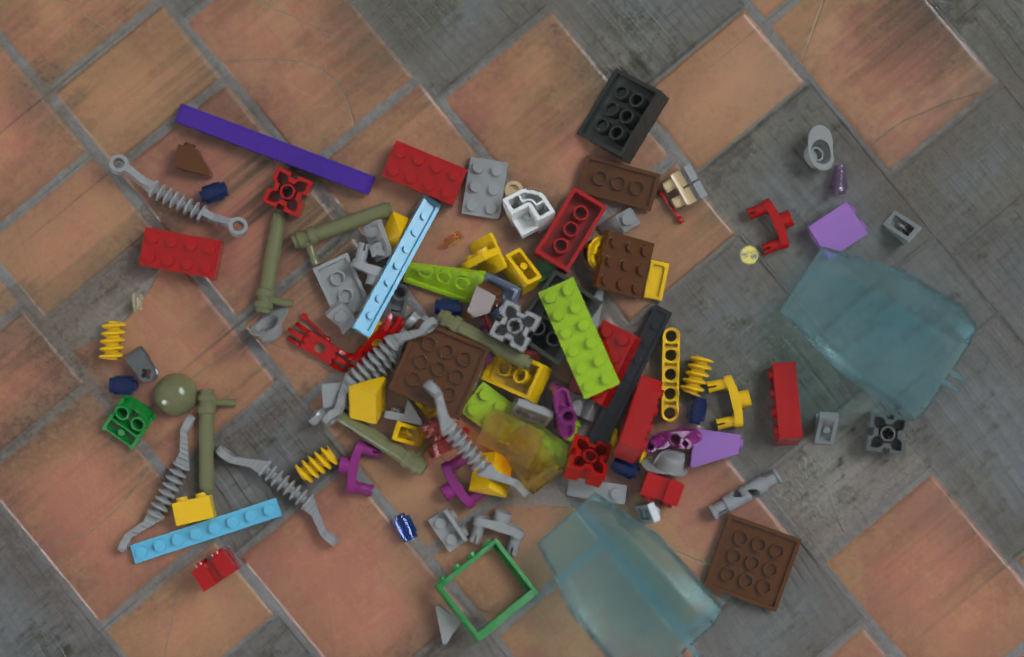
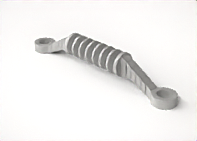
(153, 188)
(410, 320)
(393, 342)
(447, 427)
(182, 464)
(263, 467)

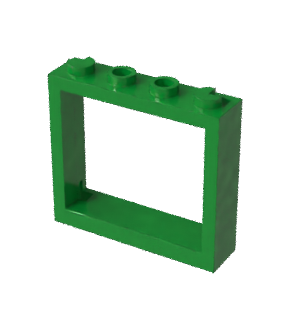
(504, 614)

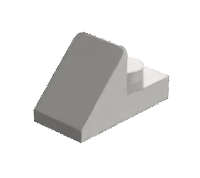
(620, 223)
(343, 317)
(584, 407)
(409, 416)
(825, 427)

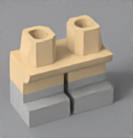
(689, 194)

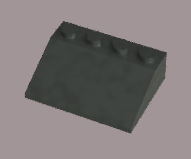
(623, 115)
(545, 338)

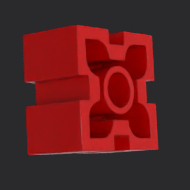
(284, 181)
(587, 460)
(661, 488)
(213, 571)

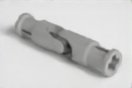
(733, 500)

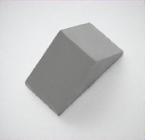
(901, 227)
(447, 622)

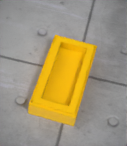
(656, 280)

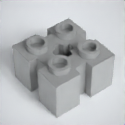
(512, 314)

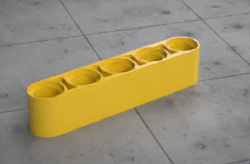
(674, 365)

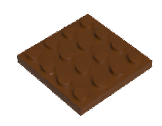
(445, 360)
(752, 562)

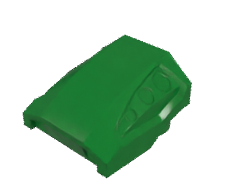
(129, 421)

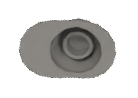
(819, 148)
(270, 325)
(667, 462)

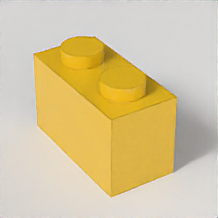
(521, 271)
(193, 509)

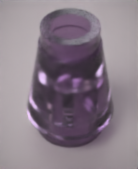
(839, 180)

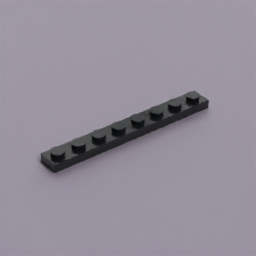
(650, 336)

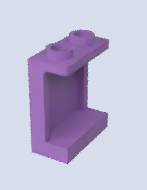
(837, 228)

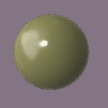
(176, 394)

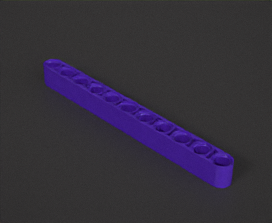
(274, 149)

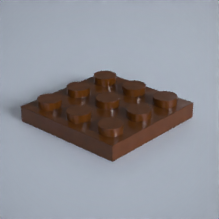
(622, 264)

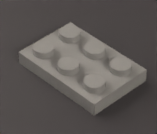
(484, 188)
(341, 283)

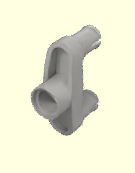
(360, 264)
(501, 523)

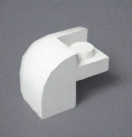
(528, 211)

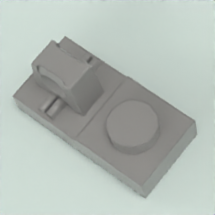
(378, 240)
(648, 512)

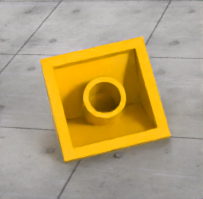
(367, 400)
(489, 486)

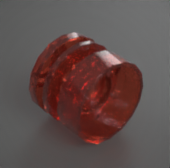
(440, 444)

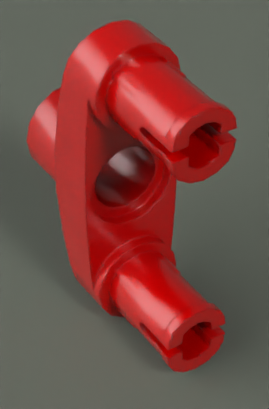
(780, 221)

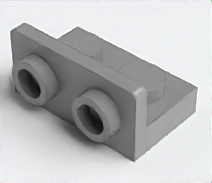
(531, 412)
(448, 529)

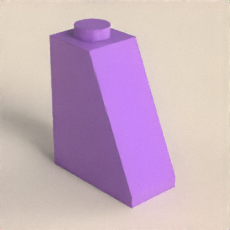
(714, 446)

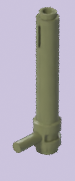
(313, 235)
(266, 293)
(503, 350)
(206, 411)
(405, 457)

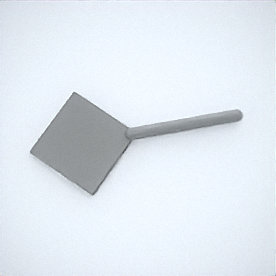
(330, 394)

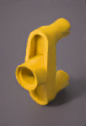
(739, 400)

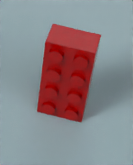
(424, 173)
(570, 230)
(181, 253)
(621, 349)
(639, 419)

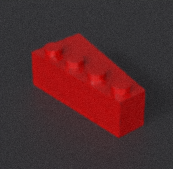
(786, 406)

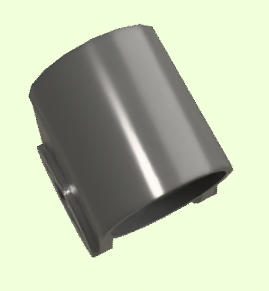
(397, 303)
(140, 362)

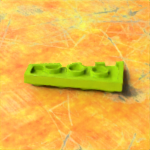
(444, 280)

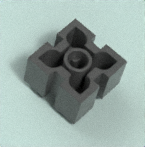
(895, 425)

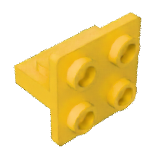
(485, 255)

